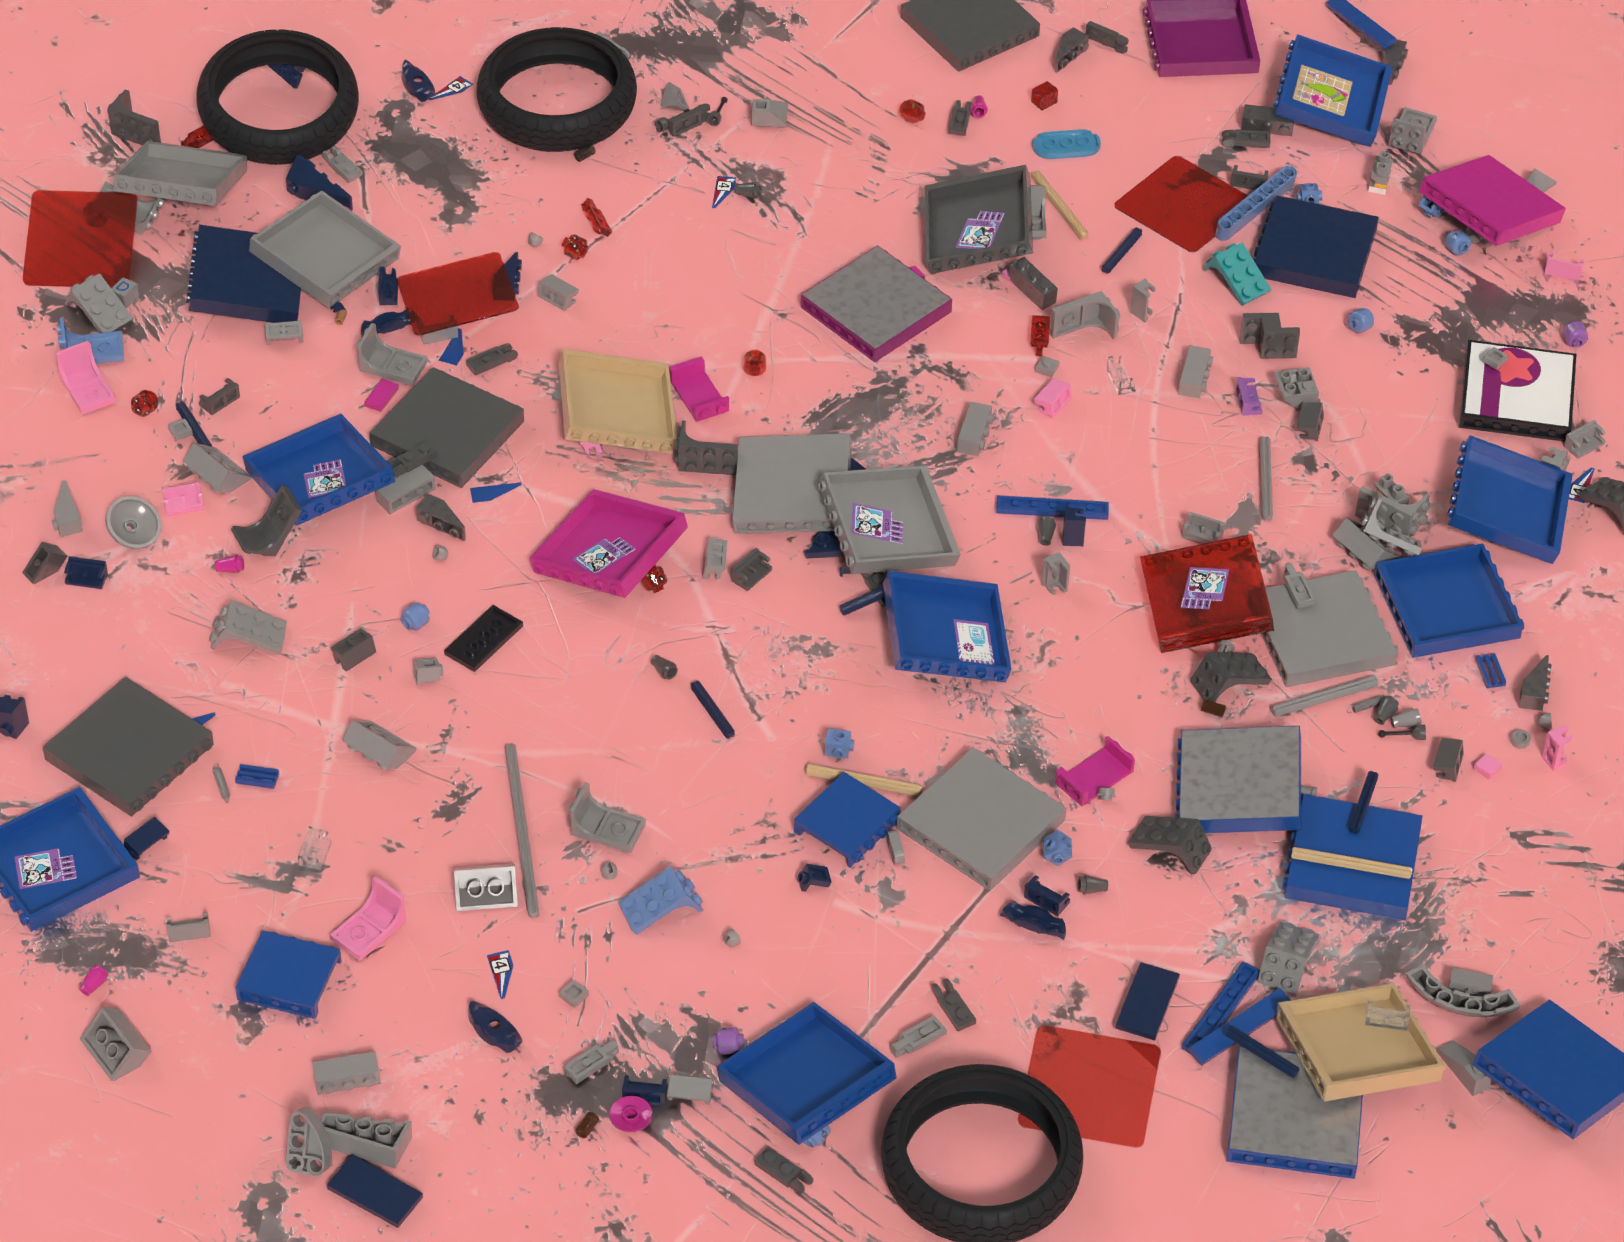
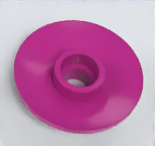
(631, 1107)

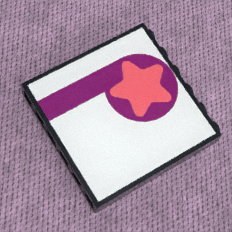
(1521, 398)

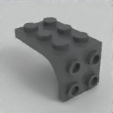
(130, 124)
(704, 456)
(1608, 494)
(272, 530)
(1225, 669)
(1176, 835)

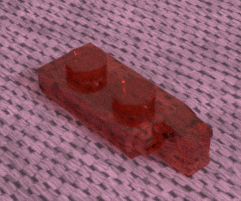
(197, 138)
(596, 217)
(1040, 333)

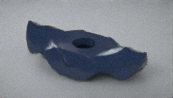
(422, 90)
(388, 322)
(1034, 919)
(504, 1037)

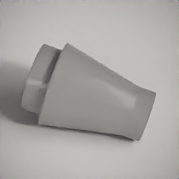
(1408, 718)

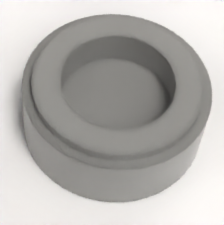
(1520, 739)

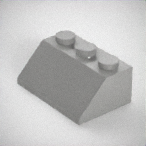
(215, 468)
(1361, 546)
(378, 744)
(485, 887)
(115, 1043)

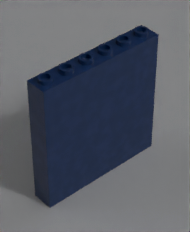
(1315, 246)
(235, 281)

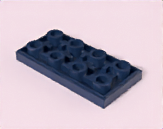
(1147, 1001)
(375, 1191)

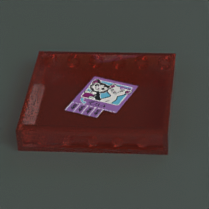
(1206, 593)

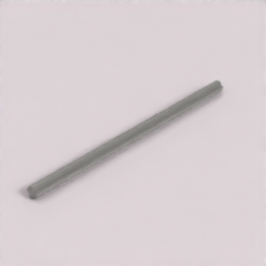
(522, 831)

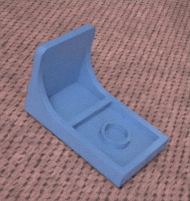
(105, 346)
(658, 898)

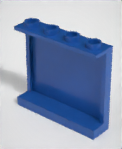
(848, 818)
(287, 974)

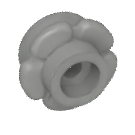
(1106, 793)

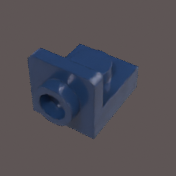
(813, 875)

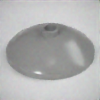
(139, 516)

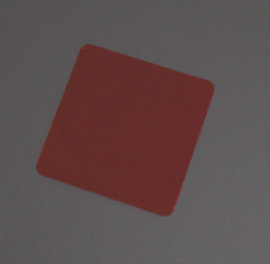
(1181, 203)
(79, 237)
(457, 293)
(1100, 1081)

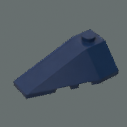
(306, 181)

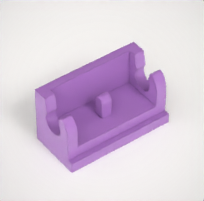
(1248, 397)

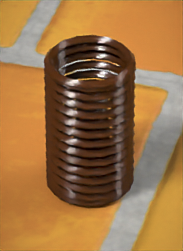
(1213, 708)
(584, 1124)

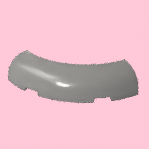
(1461, 1002)

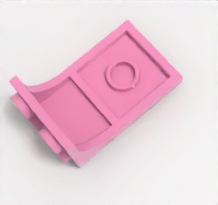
(82, 378)
(373, 922)

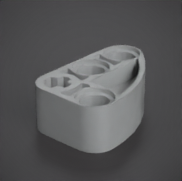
(315, 1145)

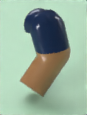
(341, 312)

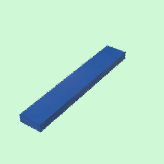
(1361, 23)
(1050, 507)
(1224, 1004)
(1247, 1022)

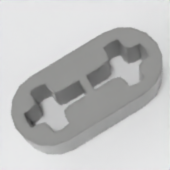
(895, 847)

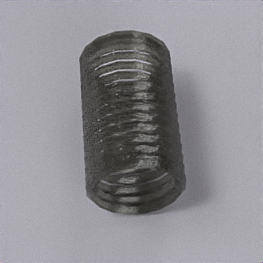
(589, 151)

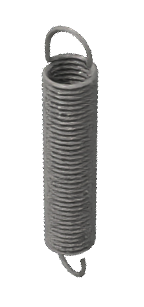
(1366, 704)
(219, 777)

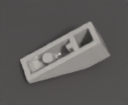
(66, 514)
(1460, 1062)

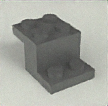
(1267, 333)

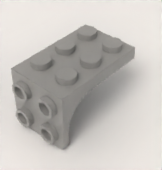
(1412, 130)
(1038, 203)
(145, 210)
(99, 304)
(1088, 311)
(386, 361)
(1397, 516)
(1379, 531)
(248, 625)
(602, 824)
(1287, 957)

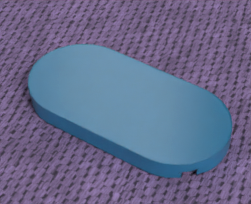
(1066, 144)

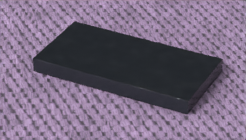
(483, 638)

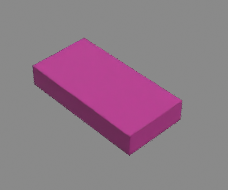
(381, 395)

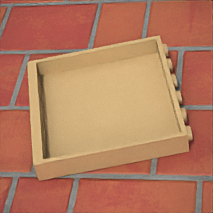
(617, 401)
(1355, 1058)

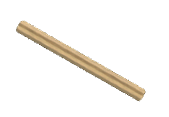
(1060, 205)
(868, 780)
(1351, 862)

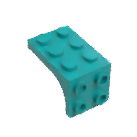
(1239, 272)

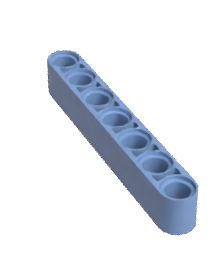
(1255, 203)

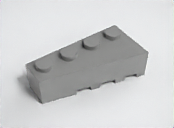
(367, 1138)

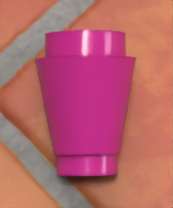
(979, 107)
(230, 564)
(95, 977)

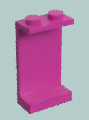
(697, 389)
(1096, 772)

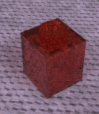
(1044, 95)

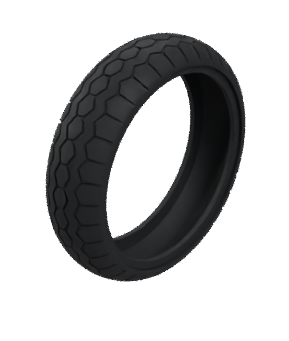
(551, 47)
(277, 48)
(982, 1086)

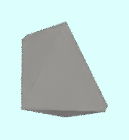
(674, 98)
(1541, 180)

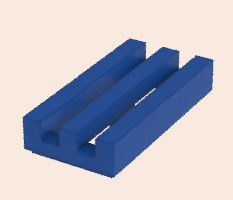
(1488, 659)
(258, 774)

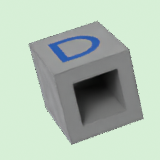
(126, 291)

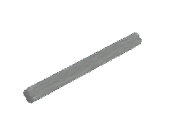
(1266, 479)
(1324, 696)

